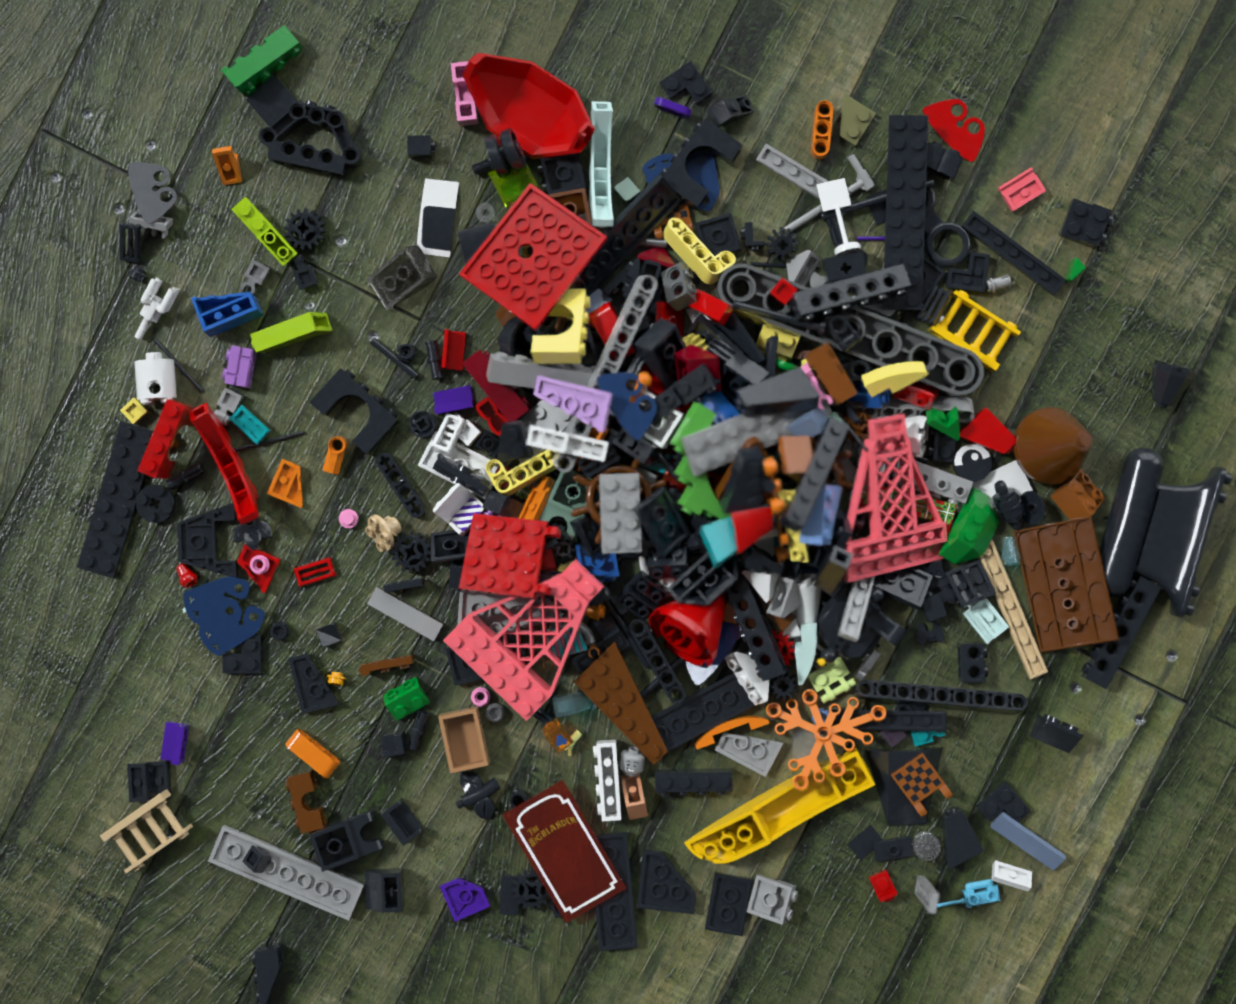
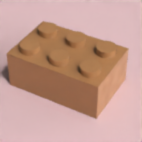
(464, 739)

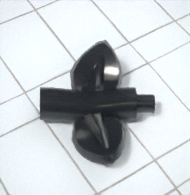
(478, 794)

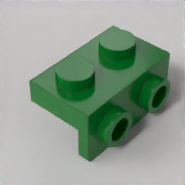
(405, 699)

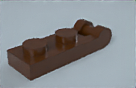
(386, 664)

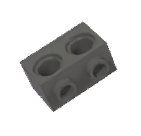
(679, 286)

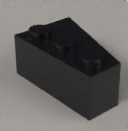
(745, 483)

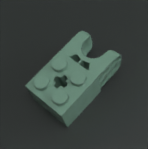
(562, 503)

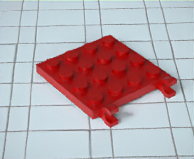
(506, 556)

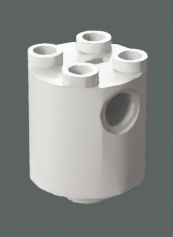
(155, 372)

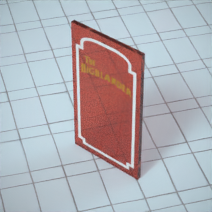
(564, 851)

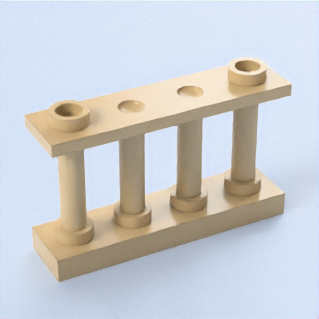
(130, 824)

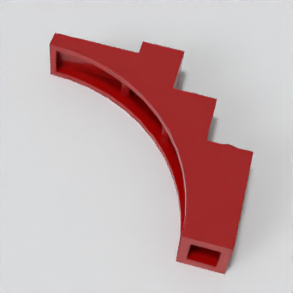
(228, 461)

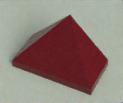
(658, 255)

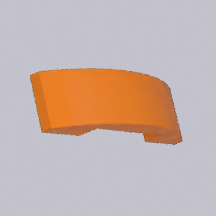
(753, 720)

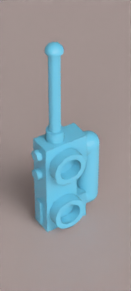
(976, 898)

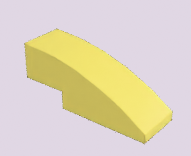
(893, 377)

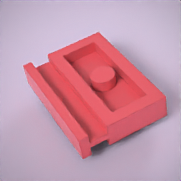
(1021, 189)

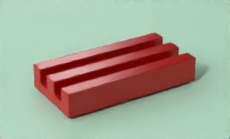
(330, 567)

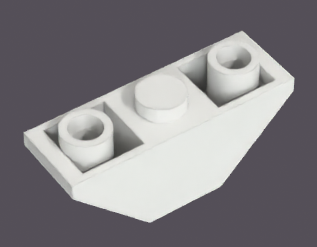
(747, 677)

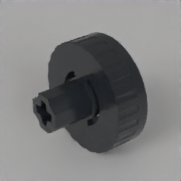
(512, 339)

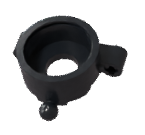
(876, 625)

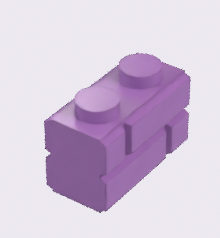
(239, 367)

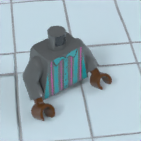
(581, 643)

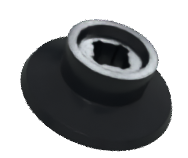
(1034, 507)

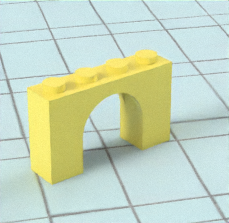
(569, 346)

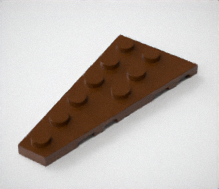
(618, 697)

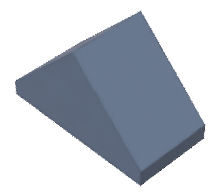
(809, 423)

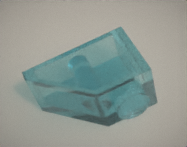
(571, 703)

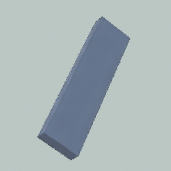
(1028, 841)

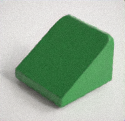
(1074, 269)

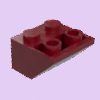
(692, 357)

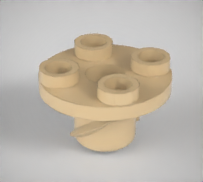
(383, 531)

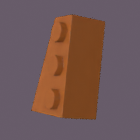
(831, 373)

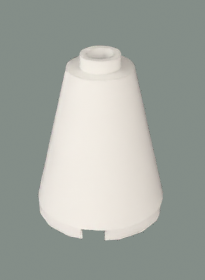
(809, 599)

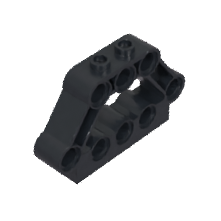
(288, 123)

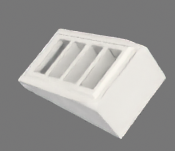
(447, 451)

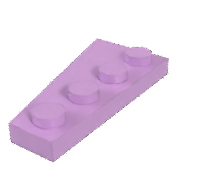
(577, 400)

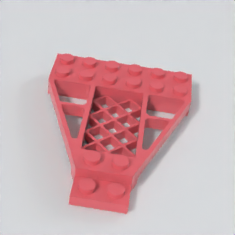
(911, 544)
(500, 664)

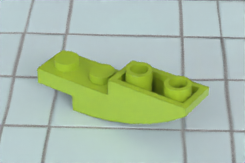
(264, 231)

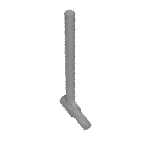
(863, 181)

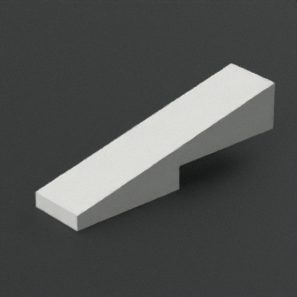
(567, 443)

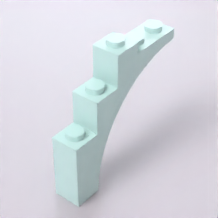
(599, 165)

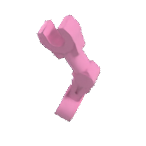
(811, 376)

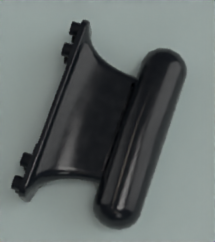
(1159, 528)

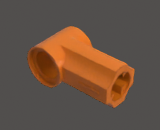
(335, 457)

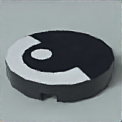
(972, 462)

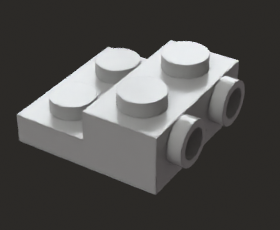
(772, 899)

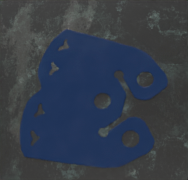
(698, 167)
(212, 618)

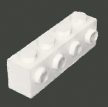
(608, 775)

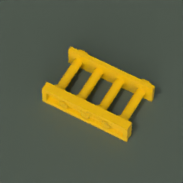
(989, 360)

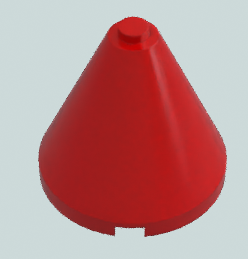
(690, 629)

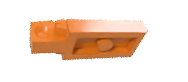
(537, 499)

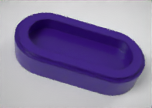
(672, 107)

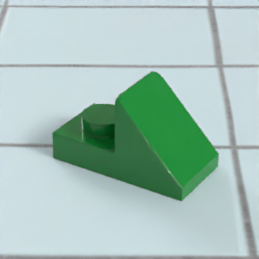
(946, 423)

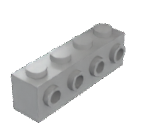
(941, 483)

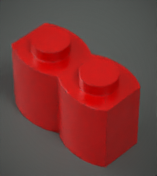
(492, 414)

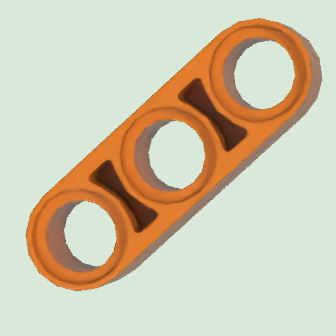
(826, 122)
(312, 753)

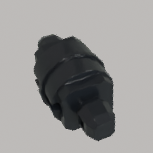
(1008, 505)

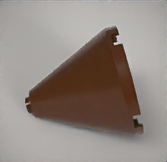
(1051, 445)

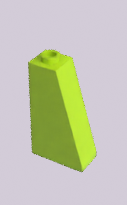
(291, 331)

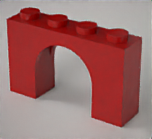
(156, 457)

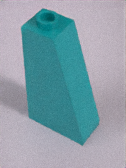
(720, 539)

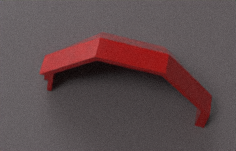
(529, 101)

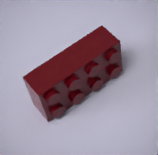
(502, 395)

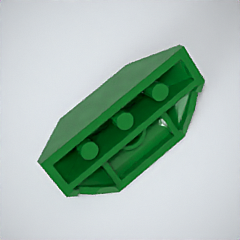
(971, 529)

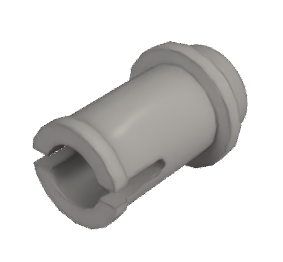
(998, 283)

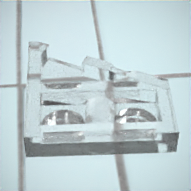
(803, 742)

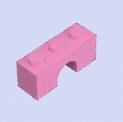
(465, 105)

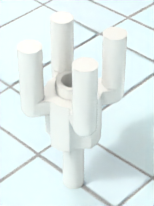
(154, 305)

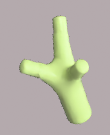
(576, 735)

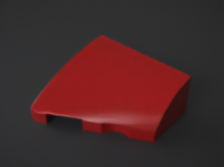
(751, 526)

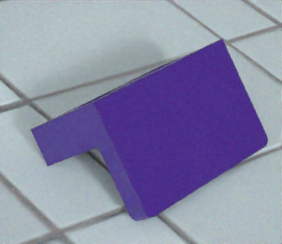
(453, 400)
(174, 742)

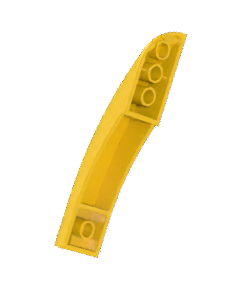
(779, 811)

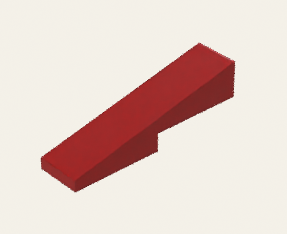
(711, 307)

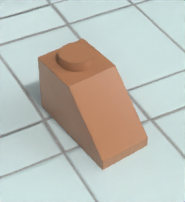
(634, 797)

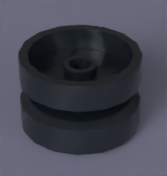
(505, 153)

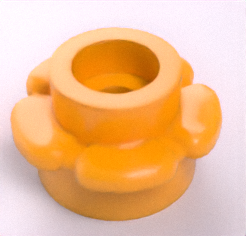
(336, 678)

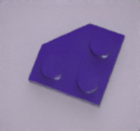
(464, 898)

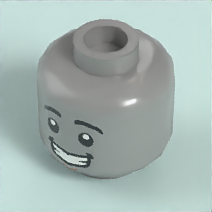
(632, 761)

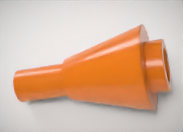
(596, 612)

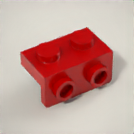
(917, 395)

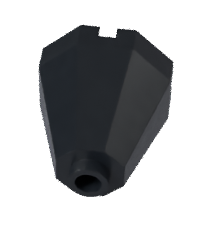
(1169, 382)

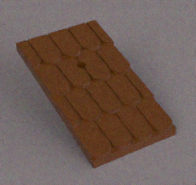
(1062, 568)

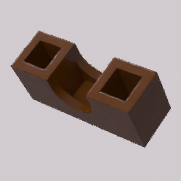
(307, 818)

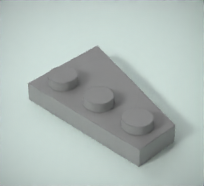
(749, 751)

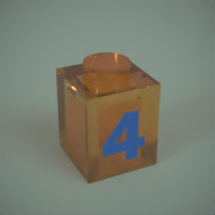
(557, 735)

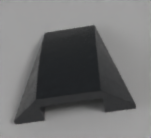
(895, 804)

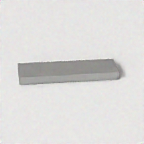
(790, 170)
(856, 608)
(405, 614)
(926, 894)

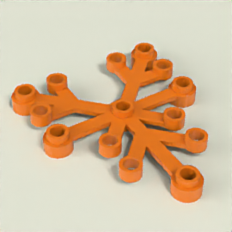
(777, 506)
(846, 725)

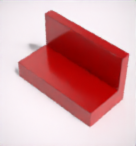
(453, 350)

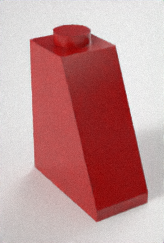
(988, 433)

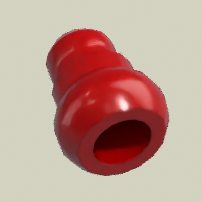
(186, 576)

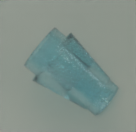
(1010, 553)

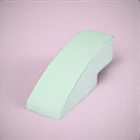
(805, 650)

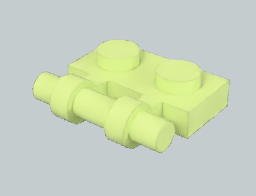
(831, 673)

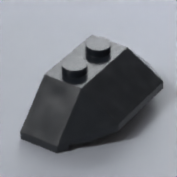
(703, 582)

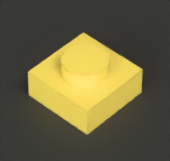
(134, 410)

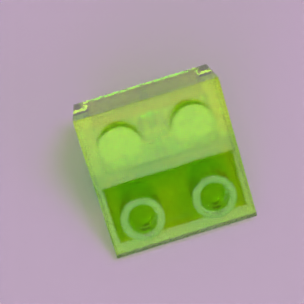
(513, 185)

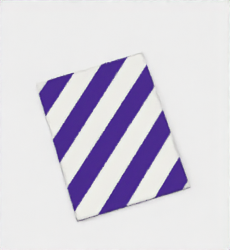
(464, 516)

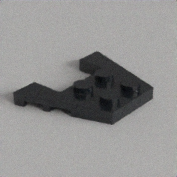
(199, 541)

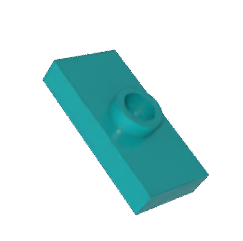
(250, 424)

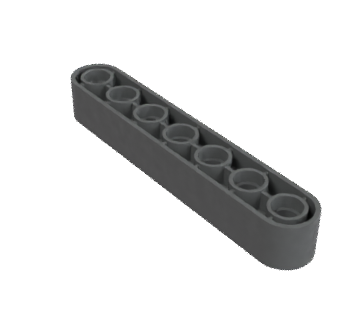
(870, 328)

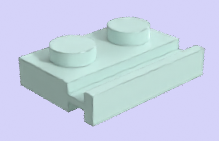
(985, 620)

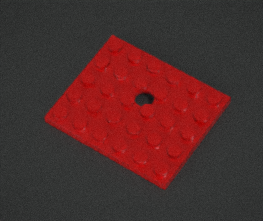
(561, 251)

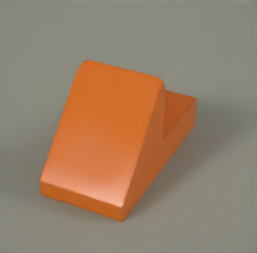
(227, 165)

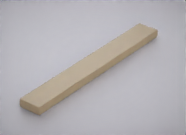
(1013, 613)

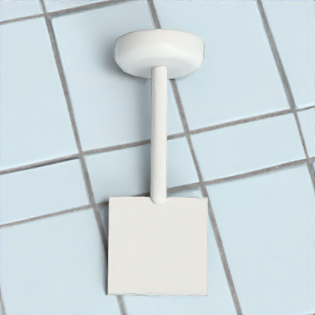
(834, 196)

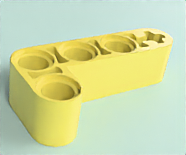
(695, 253)
(527, 467)

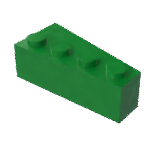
(263, 61)

